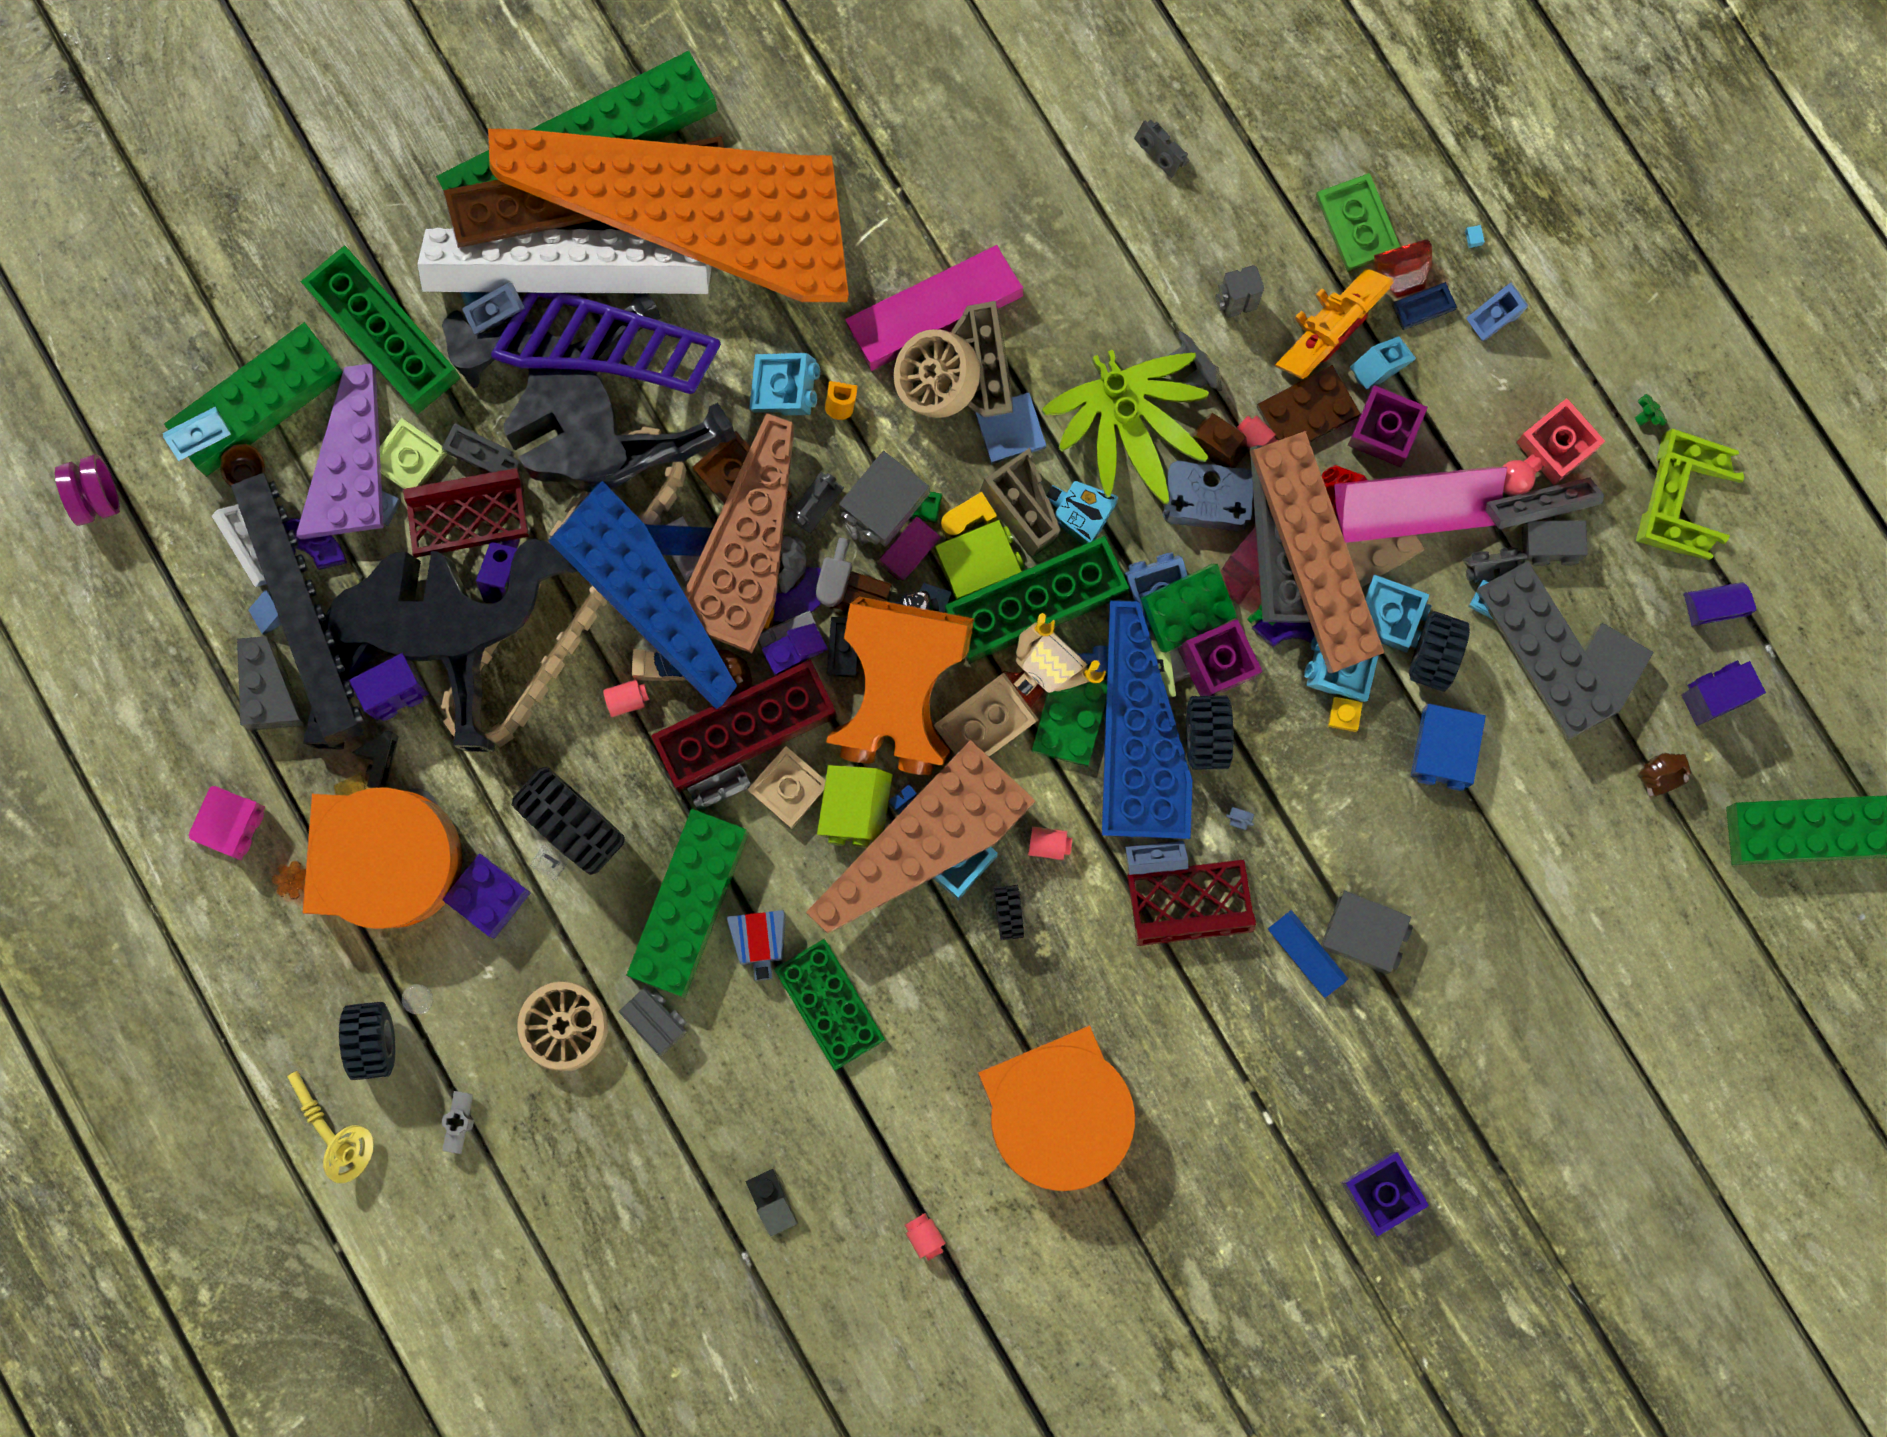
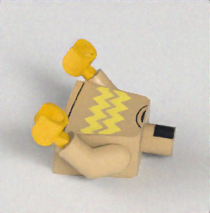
(1051, 661)

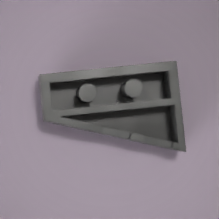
(264, 687)

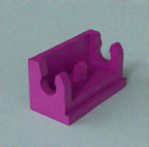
(908, 549)

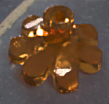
(295, 880)

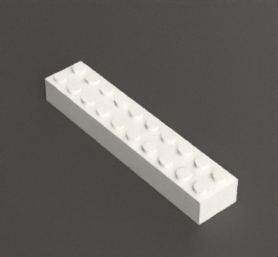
(559, 264)

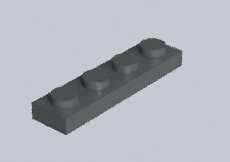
(1544, 503)

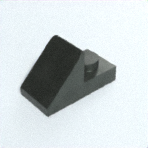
(382, 752)
(771, 1202)

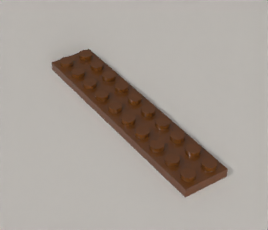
(501, 211)

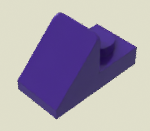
(795, 648)

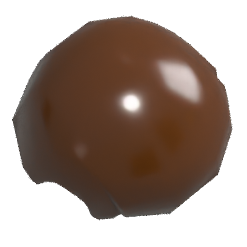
(241, 463)

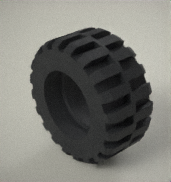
(568, 821)

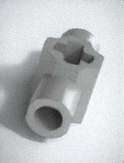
(455, 1138)

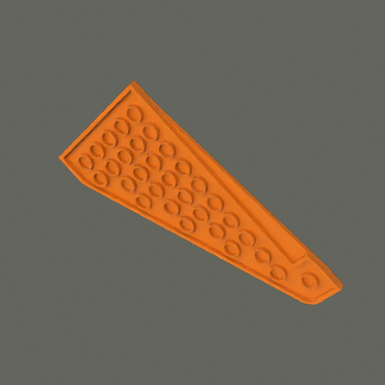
(727, 207)

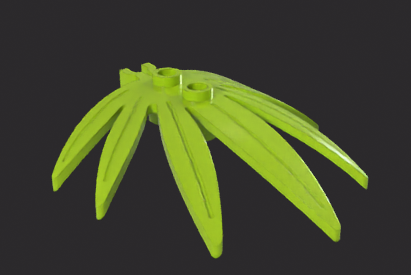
(1121, 403)

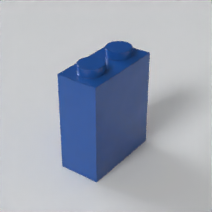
(1448, 746)

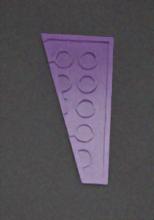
(347, 476)

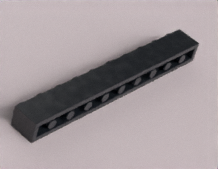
(297, 610)

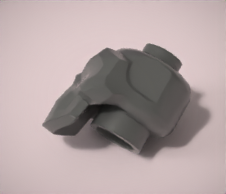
(791, 562)

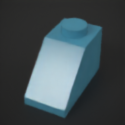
(1382, 362)

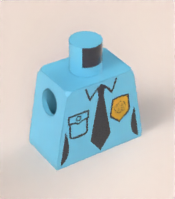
(1082, 510)

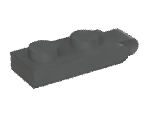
(479, 451)

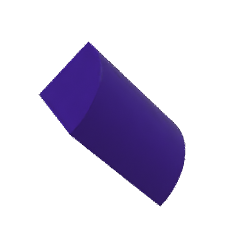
(1719, 603)

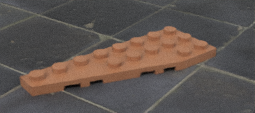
(741, 561)
(944, 825)

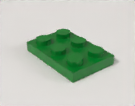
(1188, 607)
(1071, 723)

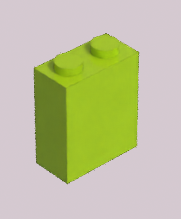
(978, 559)
(854, 805)

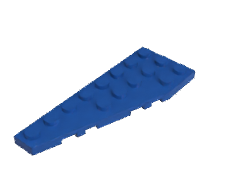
(630, 572)
(1144, 761)

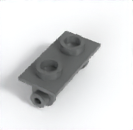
(1153, 140)
(815, 502)
(1484, 564)
(719, 786)

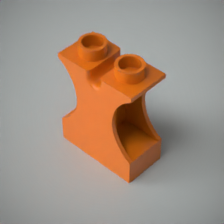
(901, 660)

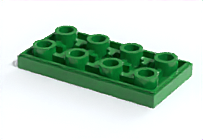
(829, 1004)

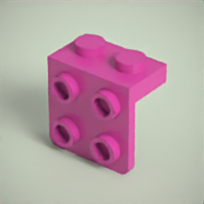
(226, 822)

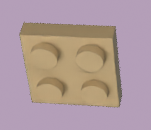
(788, 787)

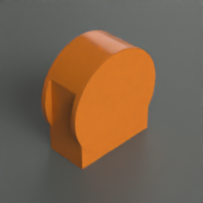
(379, 857)
(1060, 1113)

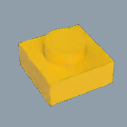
(1345, 714)

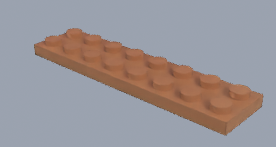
(1317, 552)

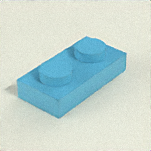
(196, 434)

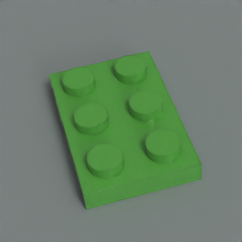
(1357, 221)

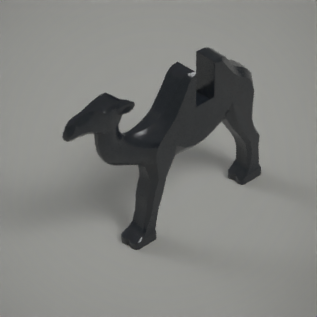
(577, 409)
(442, 627)

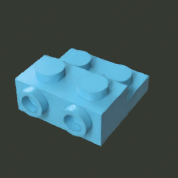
(784, 383)
(1396, 612)
(1350, 682)

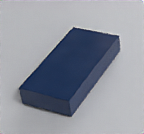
(1424, 306)

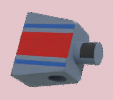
(759, 940)

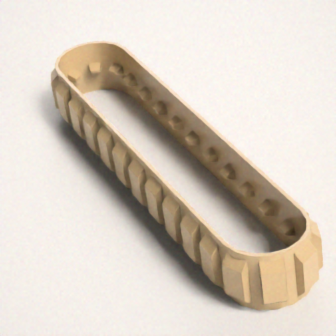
(582, 619)

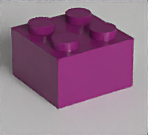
(1387, 426)
(1220, 659)

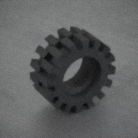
(1009, 912)

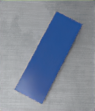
(1308, 954)

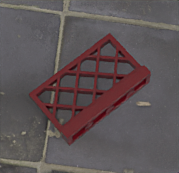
(466, 491)
(1196, 927)

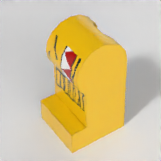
(967, 515)

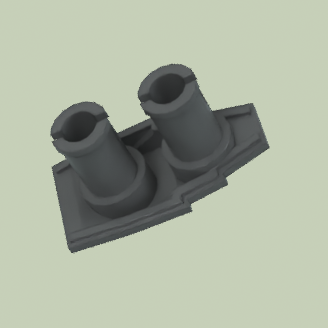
(1206, 371)

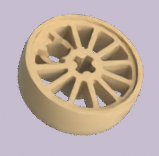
(937, 373)
(597, 1013)

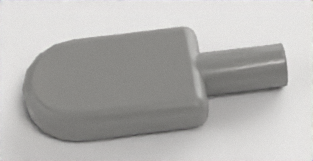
(834, 576)

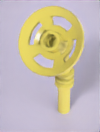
(340, 1149)

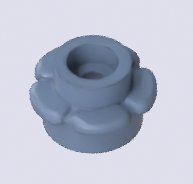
(1240, 818)

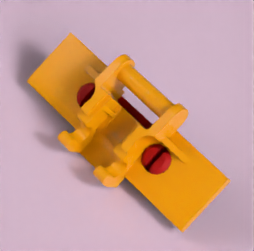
(1334, 323)

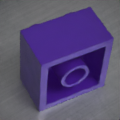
(389, 688)
(1728, 690)
(486, 896)
(1384, 1194)

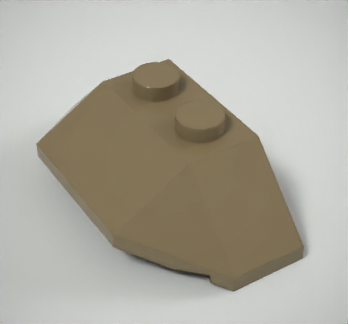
(983, 331)

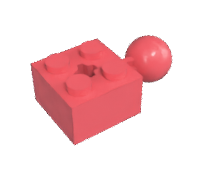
(1546, 454)

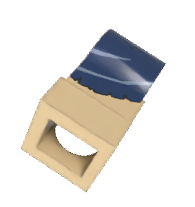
(653, 667)

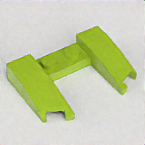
(1661, 523)

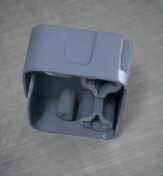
(1208, 505)

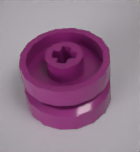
(87, 490)

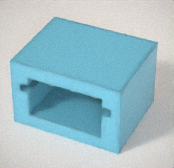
(1474, 236)

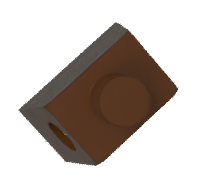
(1221, 441)

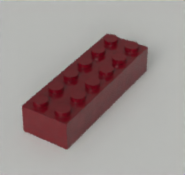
(744, 725)

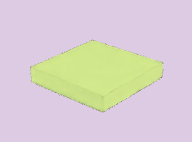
(409, 456)

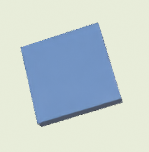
(1013, 432)

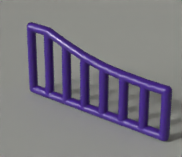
(611, 366)

